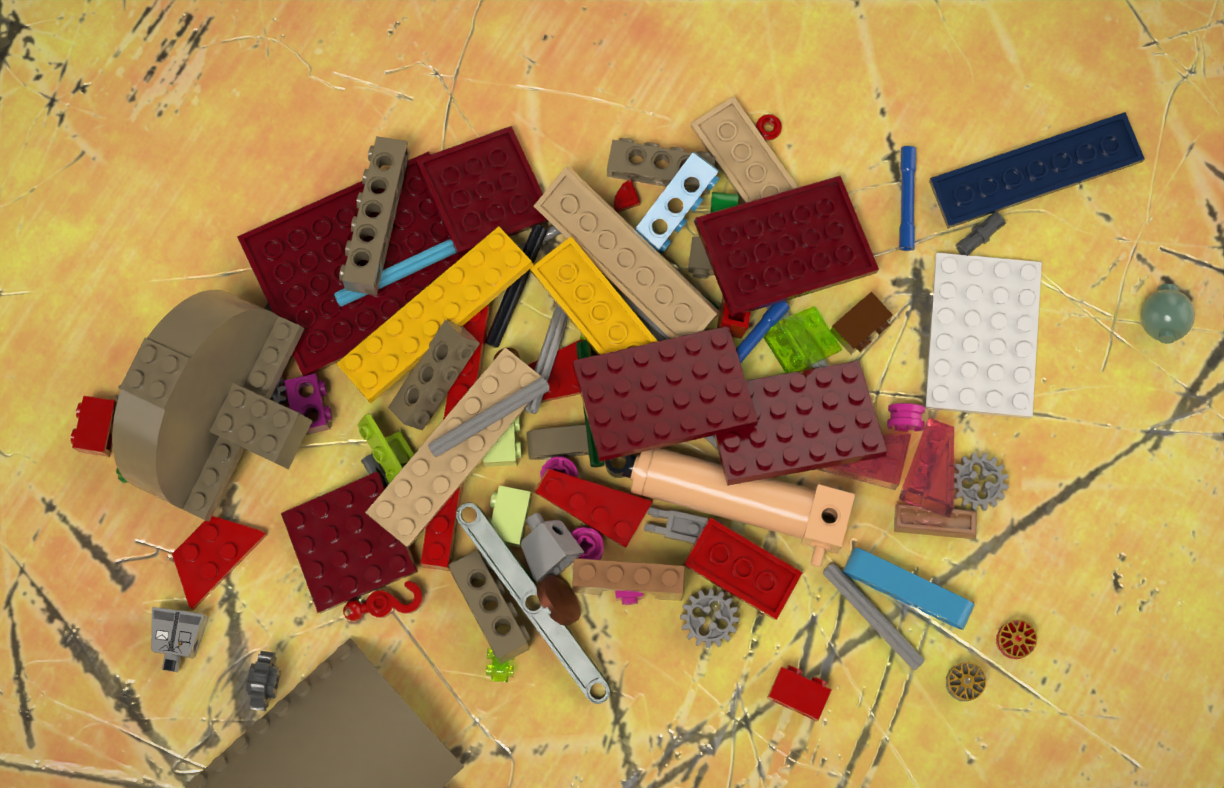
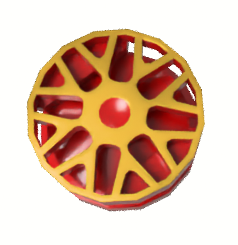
(1016, 639)

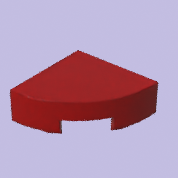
(626, 197)

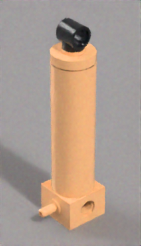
(759, 503)

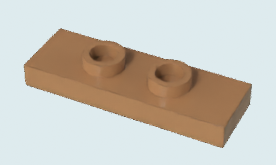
(925, 522)

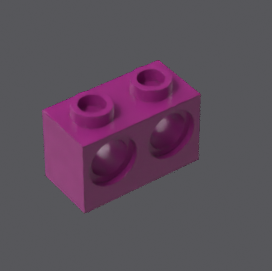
(314, 403)

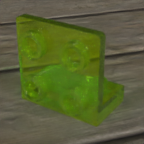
(801, 341)

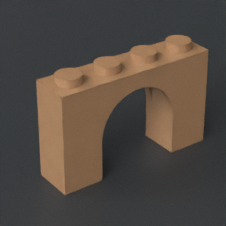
(600, 575)

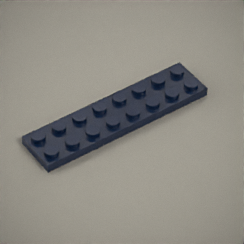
(1036, 170)

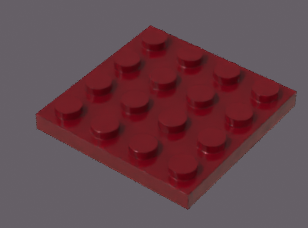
(482, 188)
(344, 548)

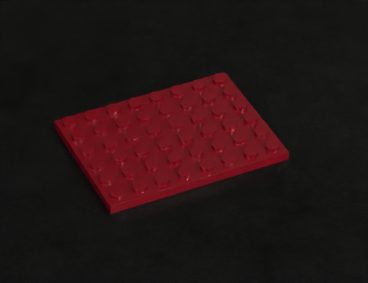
(301, 261)

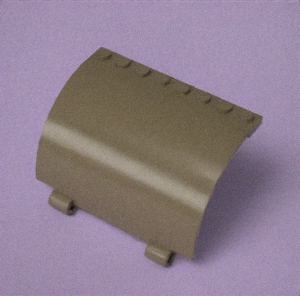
(335, 732)

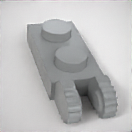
(679, 525)

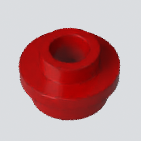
(769, 120)

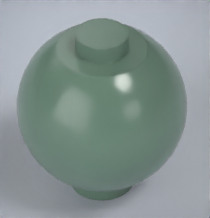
(1167, 314)

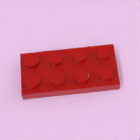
(742, 568)

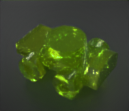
(498, 672)

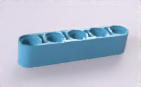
(908, 588)

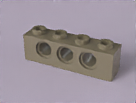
(646, 171)
(433, 375)
(503, 646)

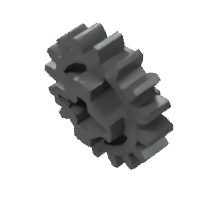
(263, 680)

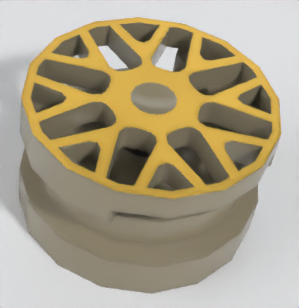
(965, 681)

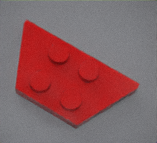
(212, 555)

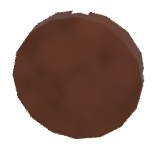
(559, 599)

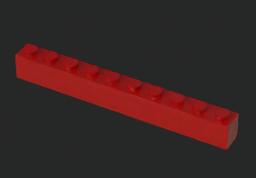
(441, 530)

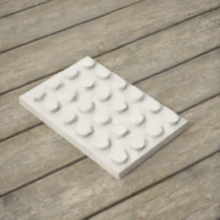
(983, 335)

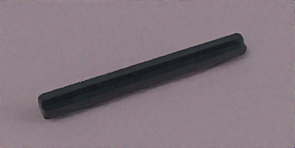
(514, 290)

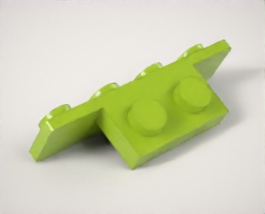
(390, 452)

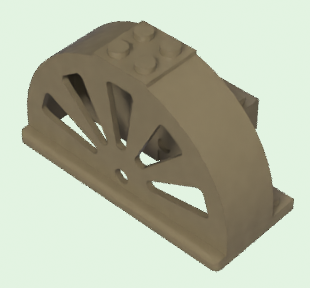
(204, 398)

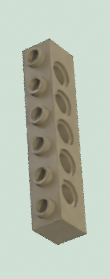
(367, 278)

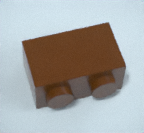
(862, 323)

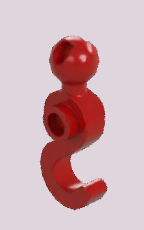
(381, 604)

